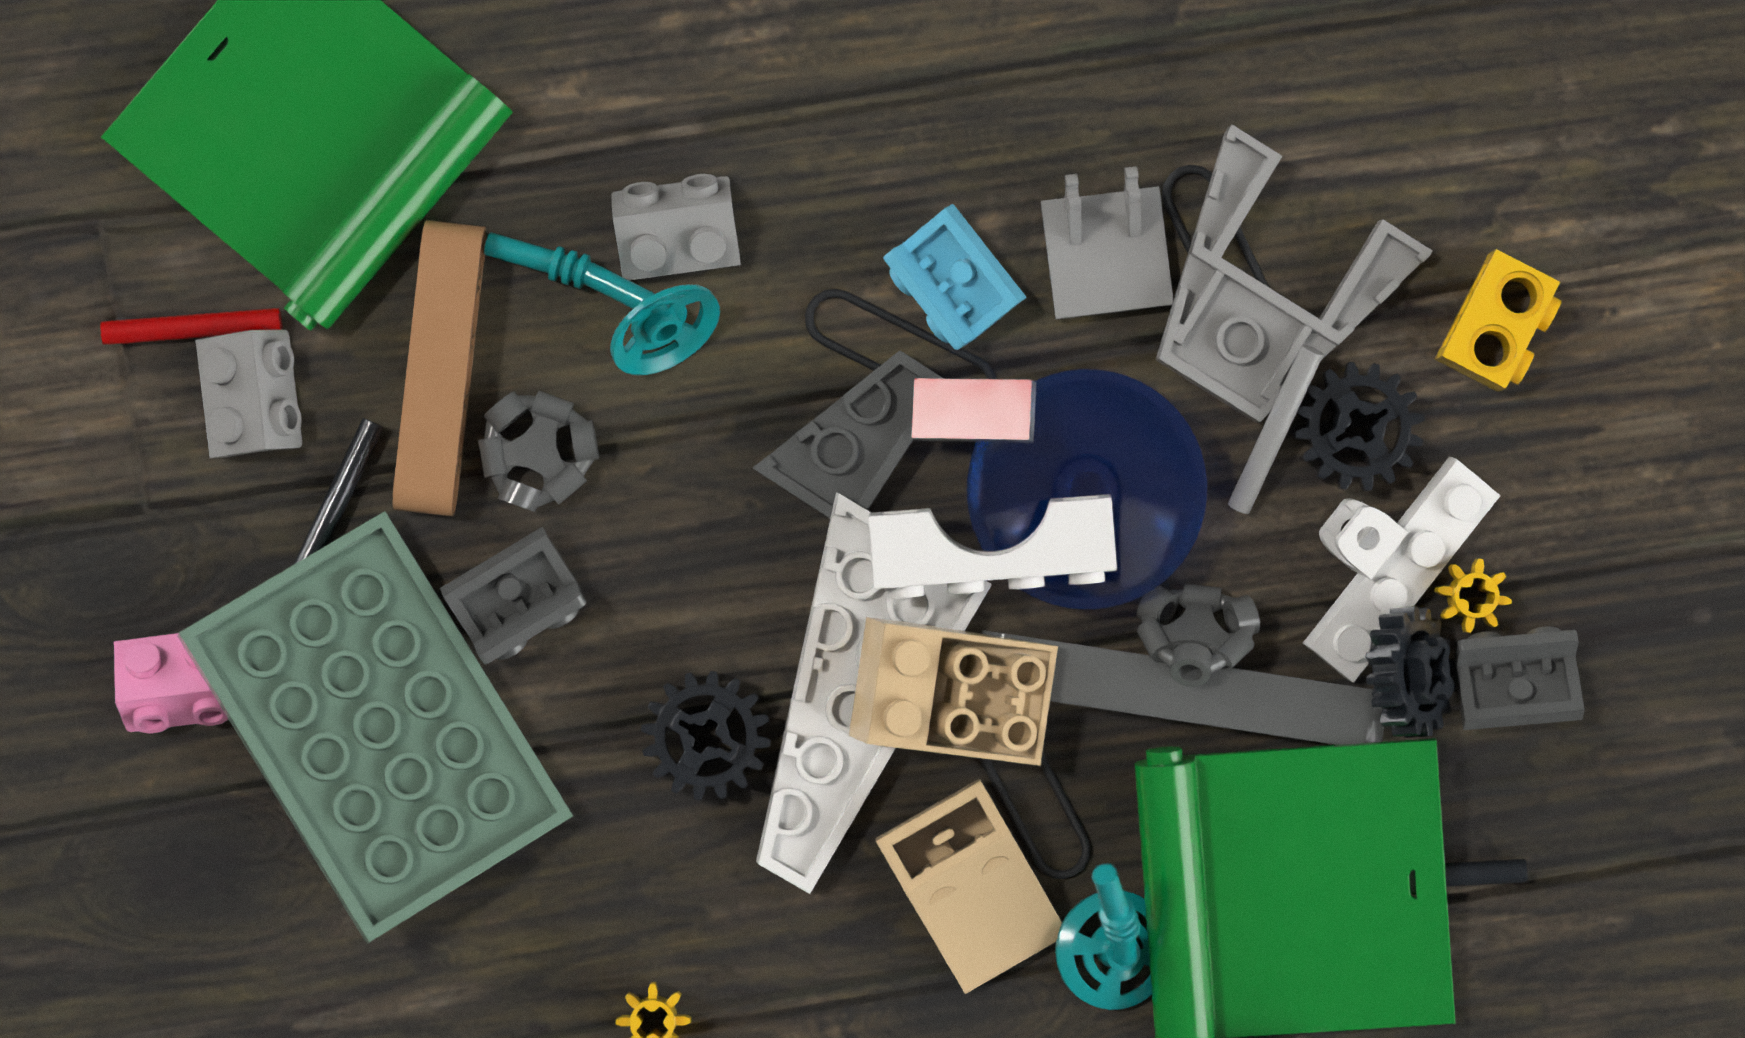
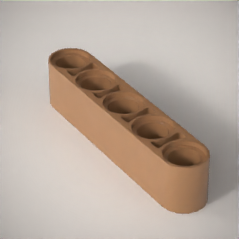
(439, 368)

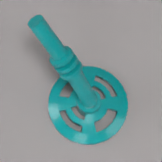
(654, 317)
(1112, 943)

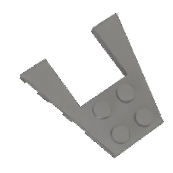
(1237, 332)

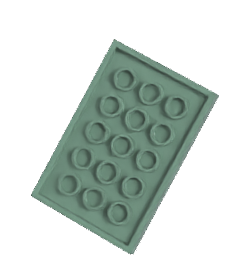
(375, 726)

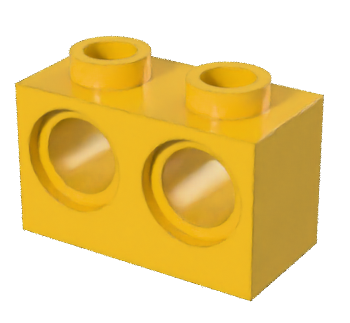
(1486, 314)

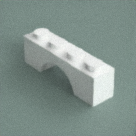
(915, 551)

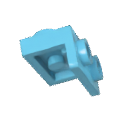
(953, 278)

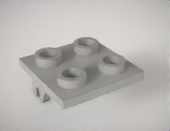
(1107, 250)

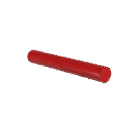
(189, 326)

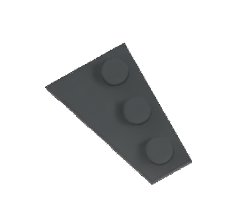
(853, 441)

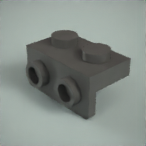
(514, 596)
(1518, 678)

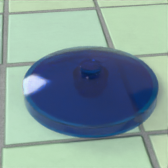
(1096, 438)

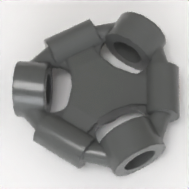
(536, 449)
(1195, 641)

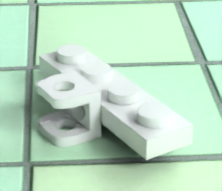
(1393, 559)

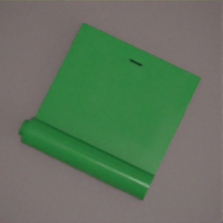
(308, 138)
(1290, 888)

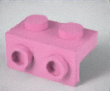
(161, 686)

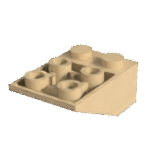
(952, 692)
(971, 885)

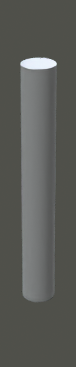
(1275, 429)

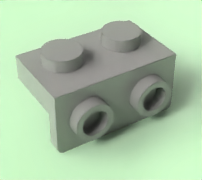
(675, 227)
(249, 392)

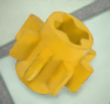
(1484, 584)
(652, 1003)

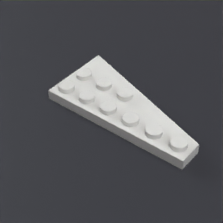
(820, 767)

